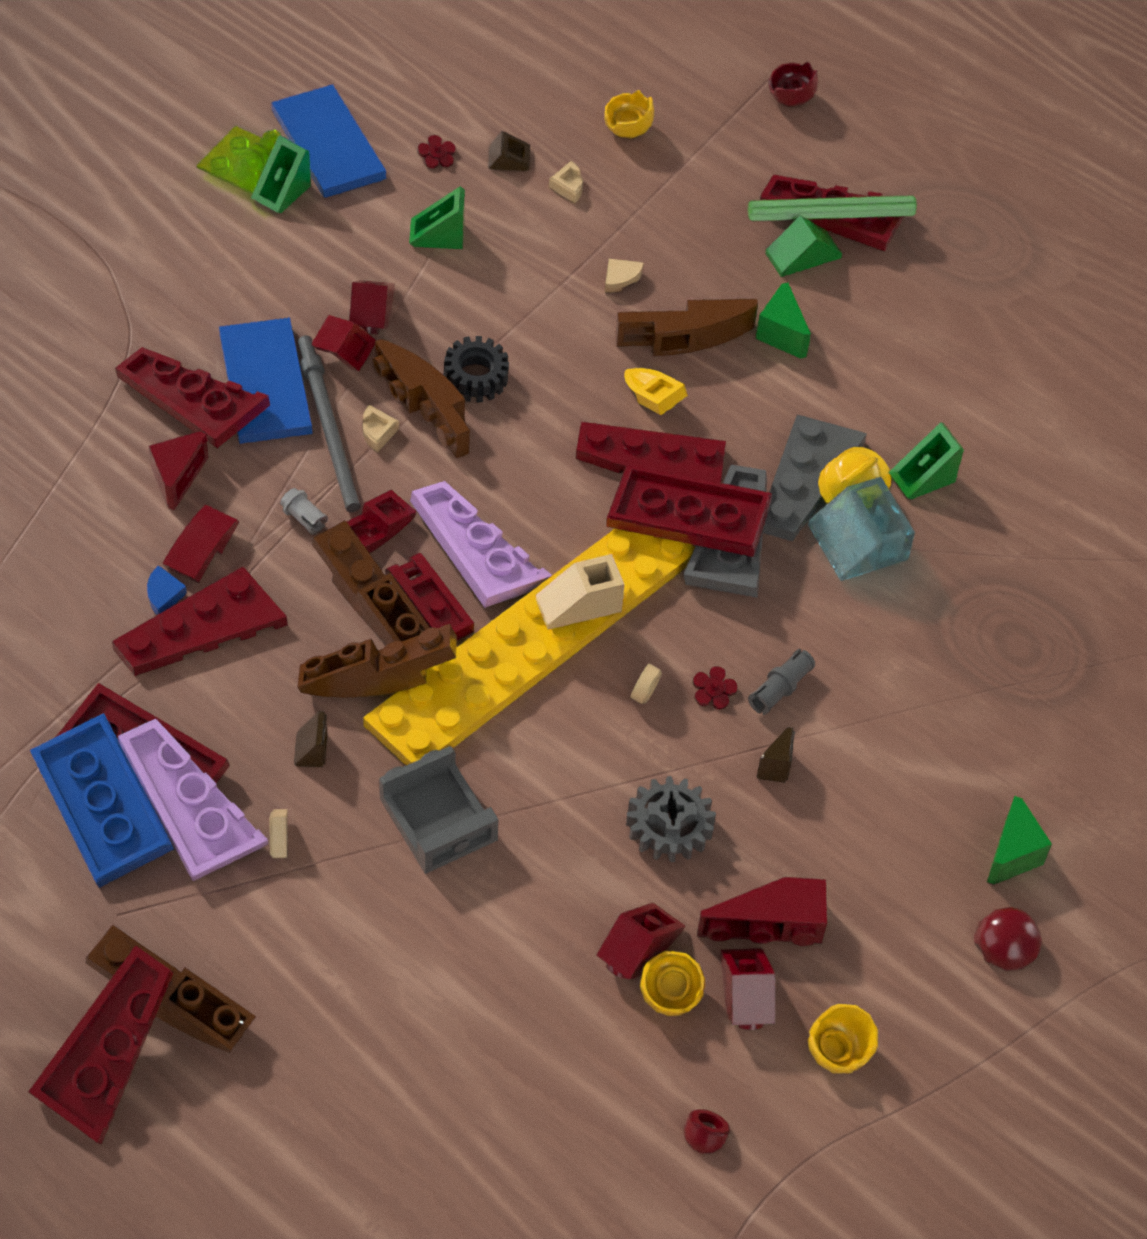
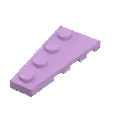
(475, 547)
(194, 812)

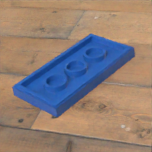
(336, 145)
(266, 360)
(101, 800)

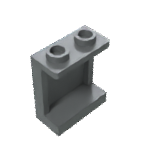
(436, 810)

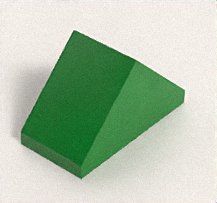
(284, 176)
(440, 223)
(802, 247)
(783, 324)
(929, 464)
(1020, 846)

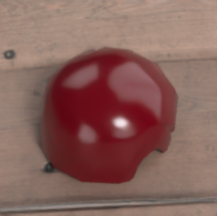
(793, 83)
(1008, 938)

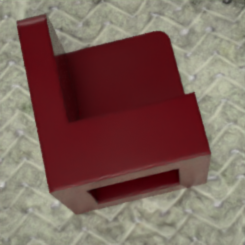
(344, 341)

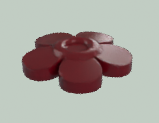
(436, 152)
(714, 688)

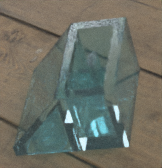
(863, 530)

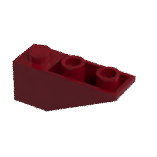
(778, 911)

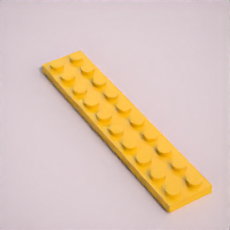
(514, 653)

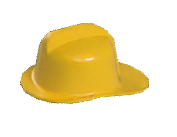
(851, 468)

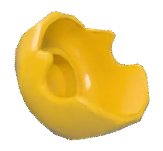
(629, 114)
(672, 983)
(843, 1038)

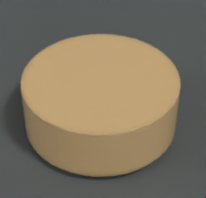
(646, 684)

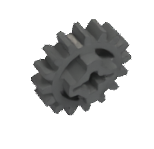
(651, 823)

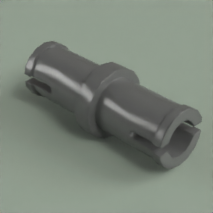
(781, 681)

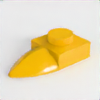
(655, 389)

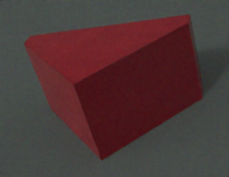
(178, 464)

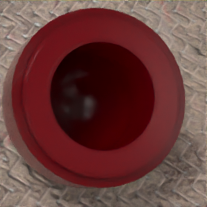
(703, 1138)

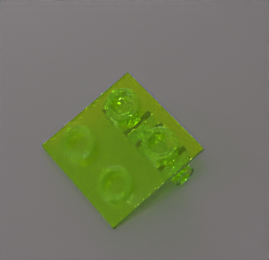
(240, 157)

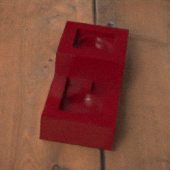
(381, 520)
(199, 541)

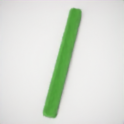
(832, 208)

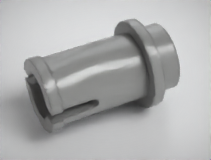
(297, 505)

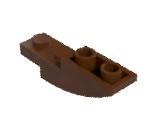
(681, 332)
(424, 389)
(366, 588)
(366, 671)
(189, 1001)

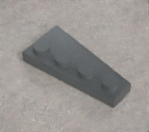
(795, 484)
(723, 569)

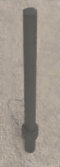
(313, 370)

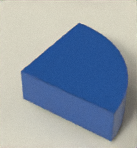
(164, 590)

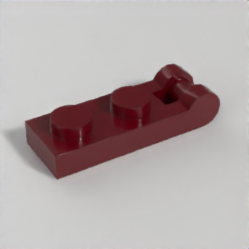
(431, 595)

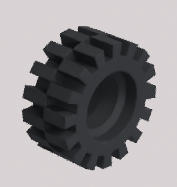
(479, 354)

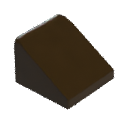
(509, 153)
(312, 742)
(777, 759)

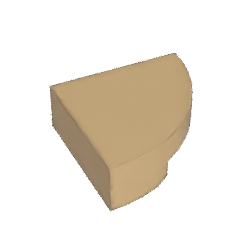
(568, 182)
(621, 274)
(378, 427)
(278, 833)

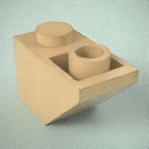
(582, 593)

